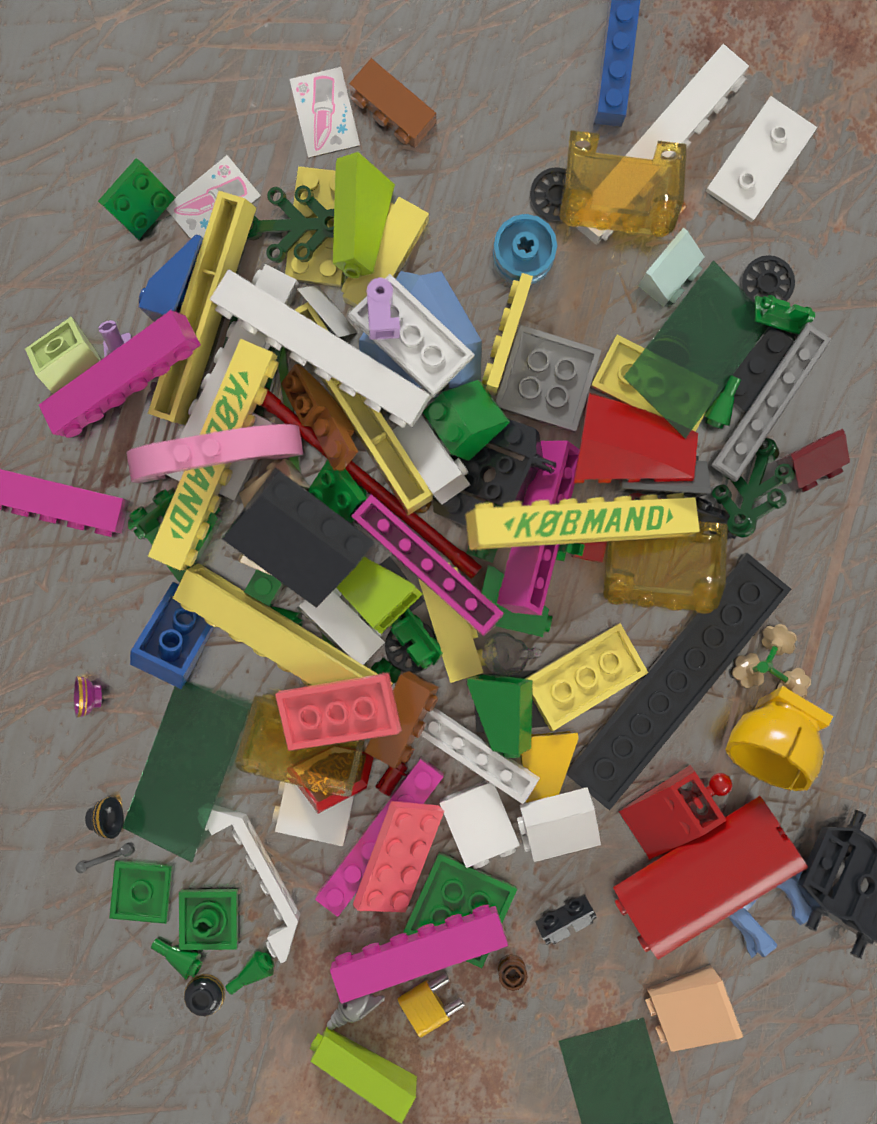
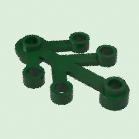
(296, 226)
(754, 491)

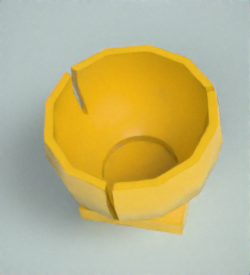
(780, 740)

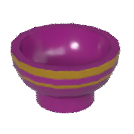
(86, 696)

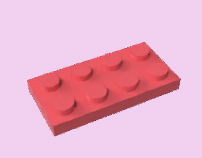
(338, 712)
(398, 857)

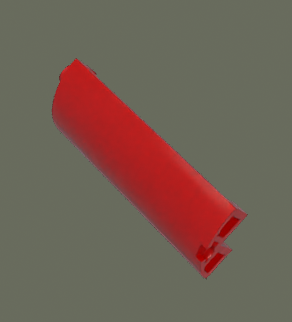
(708, 878)

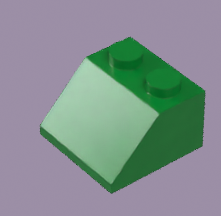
(466, 418)

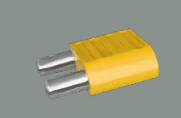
(425, 1008)

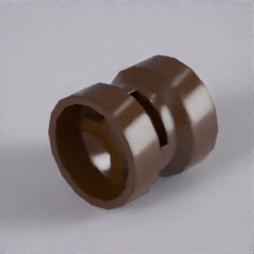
(511, 966)

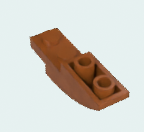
(322, 413)

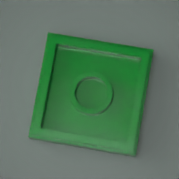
(141, 891)

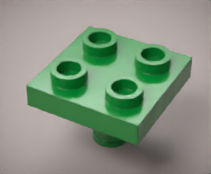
(137, 199)
(338, 491)
(208, 919)

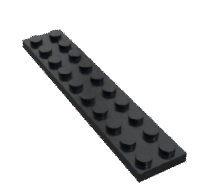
(677, 682)

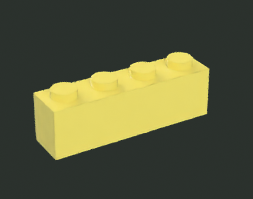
(401, 232)
(454, 637)

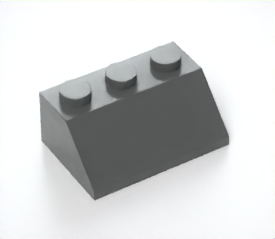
(697, 488)

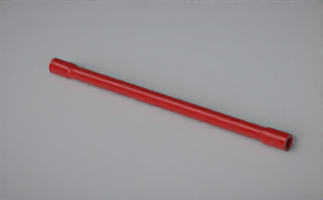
(456, 556)

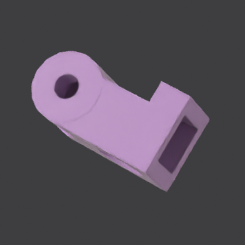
(379, 315)

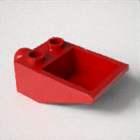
(669, 813)

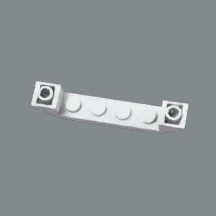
(280, 938)

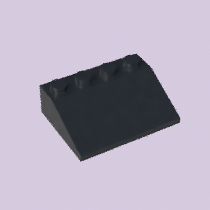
(297, 538)

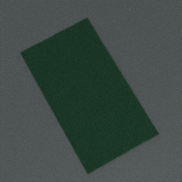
(697, 349)
(185, 770)
(616, 1076)

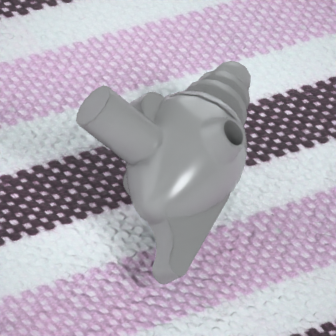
(354, 1010)

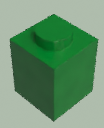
(264, 588)

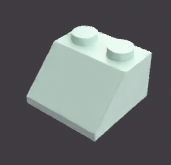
(672, 269)

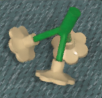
(751, 670)

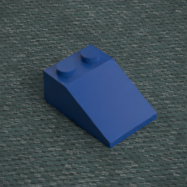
(169, 284)
(171, 641)

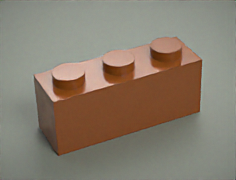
(392, 103)
(412, 699)

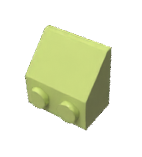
(61, 355)

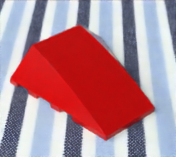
(632, 445)

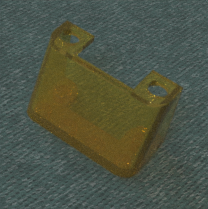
(622, 190)
(669, 571)
(266, 754)

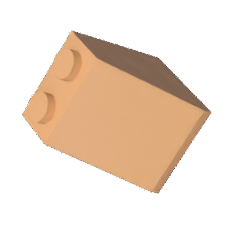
(693, 1010)

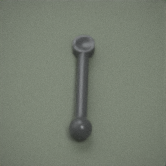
(126, 850)

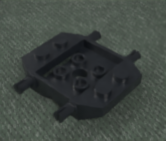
(511, 474)
(848, 903)

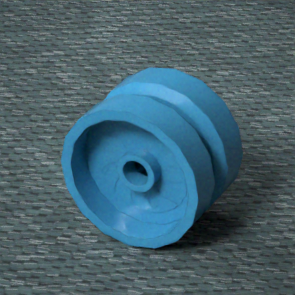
(523, 233)

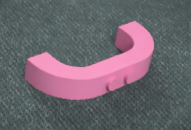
(212, 449)

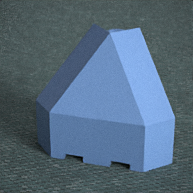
(439, 299)

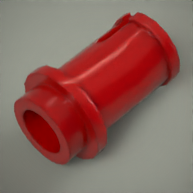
(391, 778)

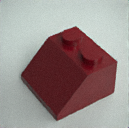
(816, 460)

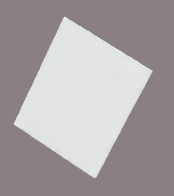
(327, 310)

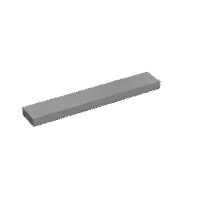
(771, 402)

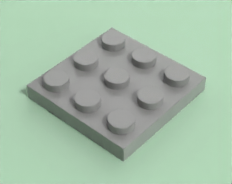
(547, 378)

